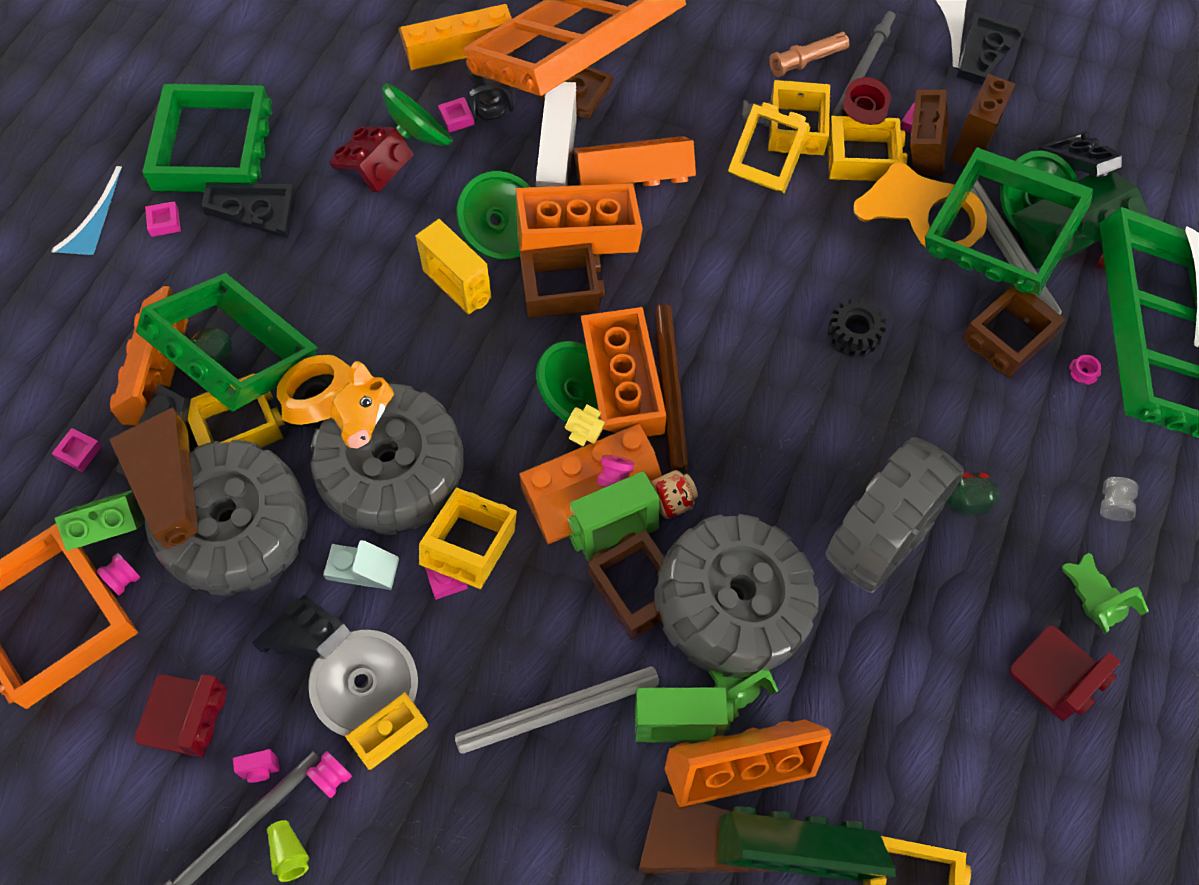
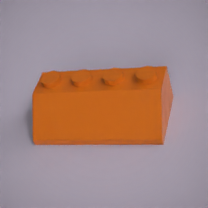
(636, 162)
(577, 216)
(142, 370)
(624, 371)
(575, 475)
(745, 761)

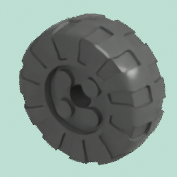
(396, 476)
(893, 513)
(246, 520)
(736, 595)

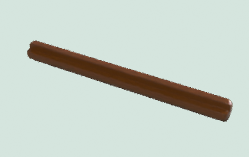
(671, 388)

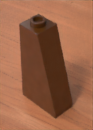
(160, 475)
(684, 839)

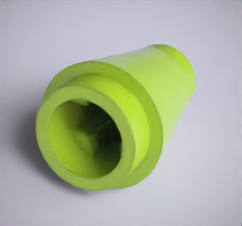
(286, 852)

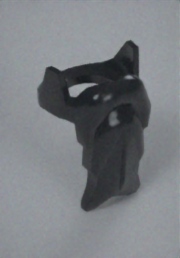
(489, 98)

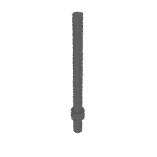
(879, 36)
(246, 822)

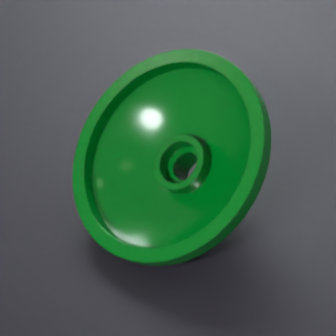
(413, 119)
(486, 197)
(1016, 200)
(566, 378)

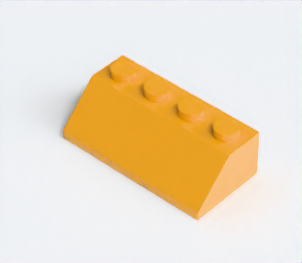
(445, 38)

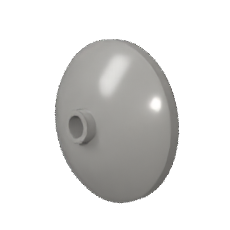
(368, 652)

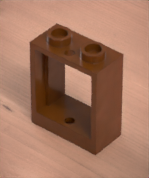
(983, 118)
(929, 132)
(561, 259)
(1027, 309)
(646, 617)

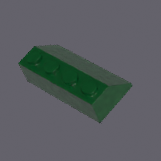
(1044, 220)
(802, 846)

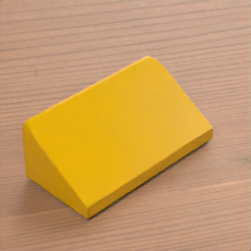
(387, 731)

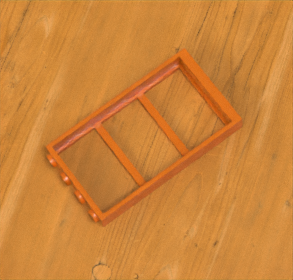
(489, 56)

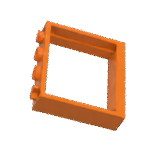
(26, 559)

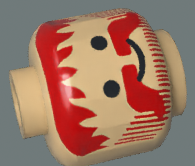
(675, 493)

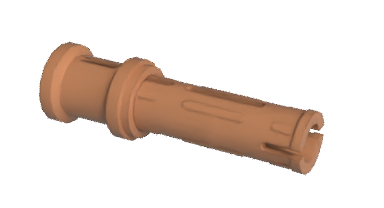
(799, 56)

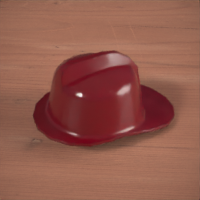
(867, 101)

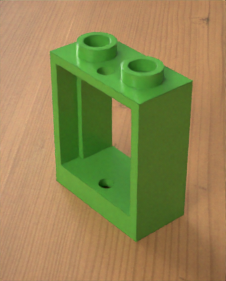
(612, 513)
(100, 520)
(681, 714)

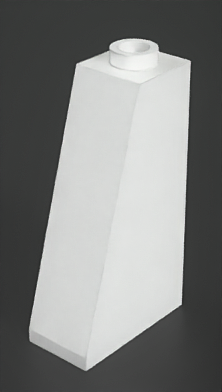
(557, 136)

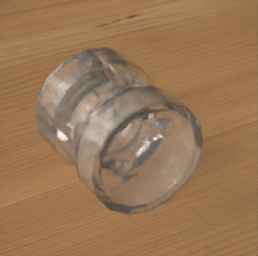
(1119, 498)

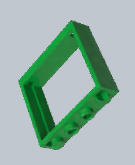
(1022, 178)
(194, 179)
(249, 312)

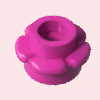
(1090, 365)

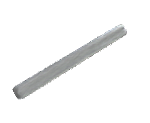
(1008, 243)
(555, 710)

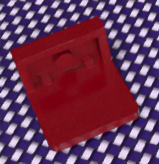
(375, 154)
(1062, 673)
(181, 714)

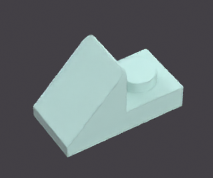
(361, 565)

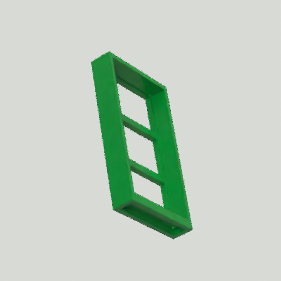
(1119, 235)

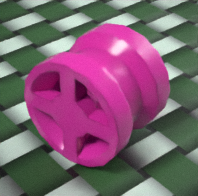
(614, 470)
(118, 574)
(328, 774)

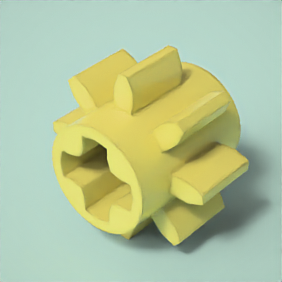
(585, 425)

